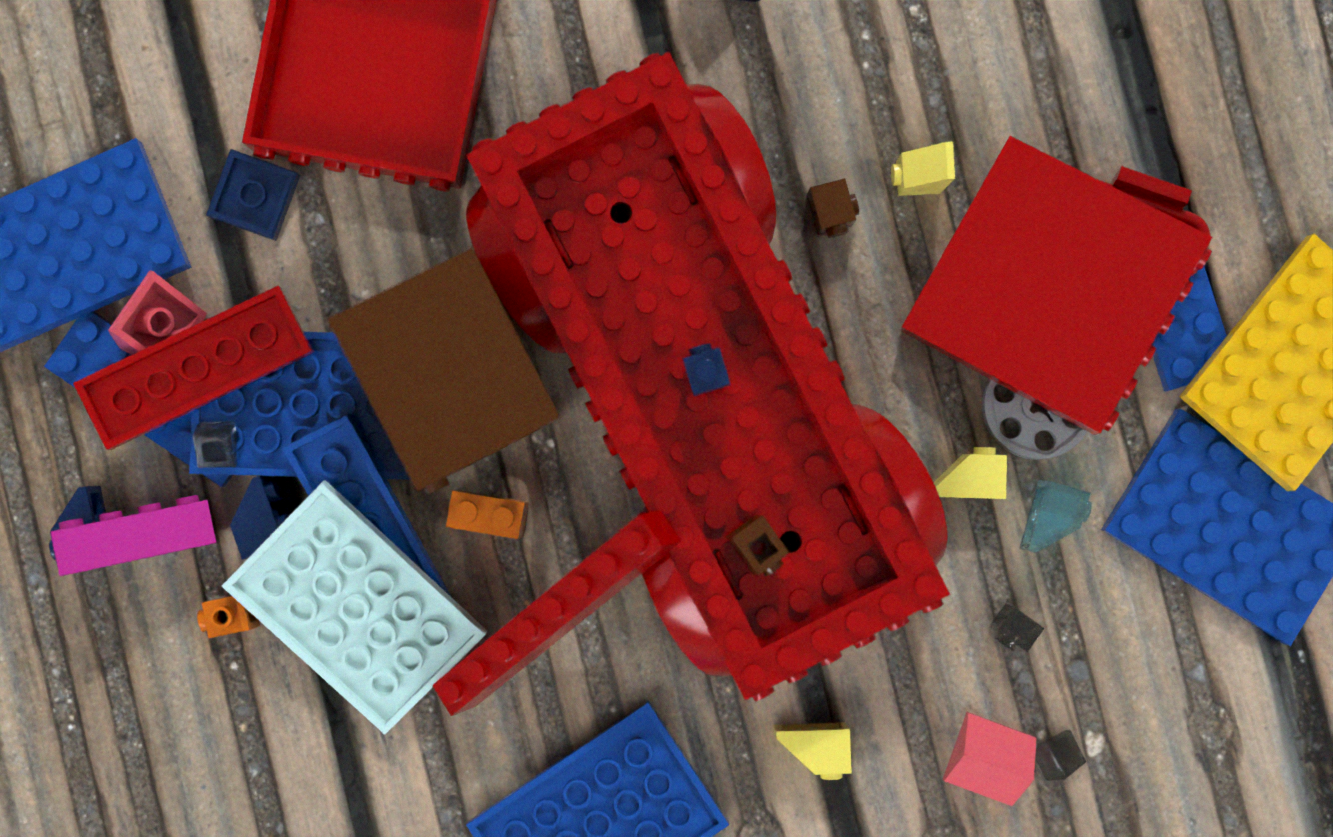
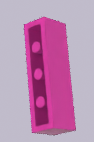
(132, 537)

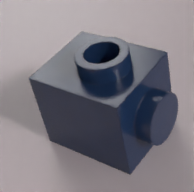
(706, 369)

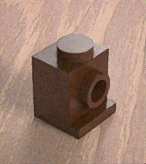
(773, 549)

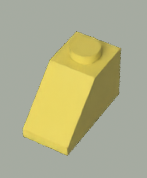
(924, 170)
(975, 476)
(819, 746)

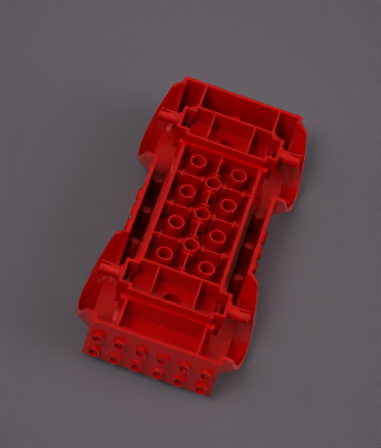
(774, 442)

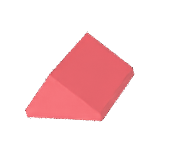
(153, 315)
(992, 760)

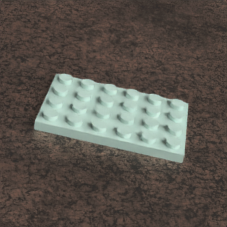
(354, 607)

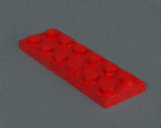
(193, 368)

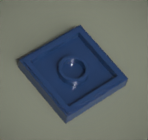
(253, 195)

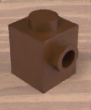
(832, 208)

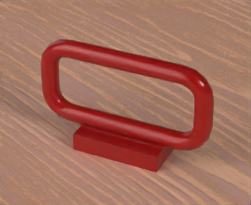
(1160, 195)

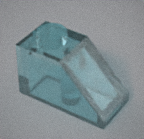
(1054, 514)

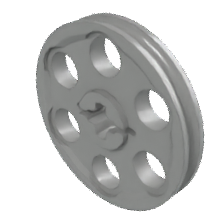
(1029, 425)

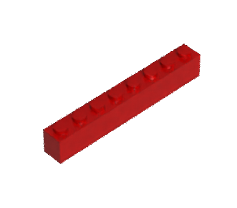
(557, 611)

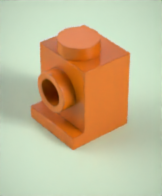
(238, 617)

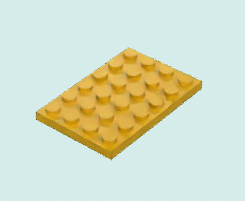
(1274, 371)

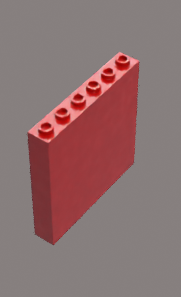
(371, 86)
(1057, 286)

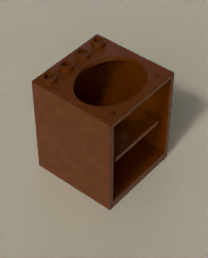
(444, 370)

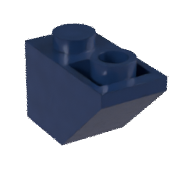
(257, 515)

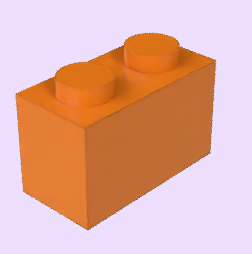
(487, 514)

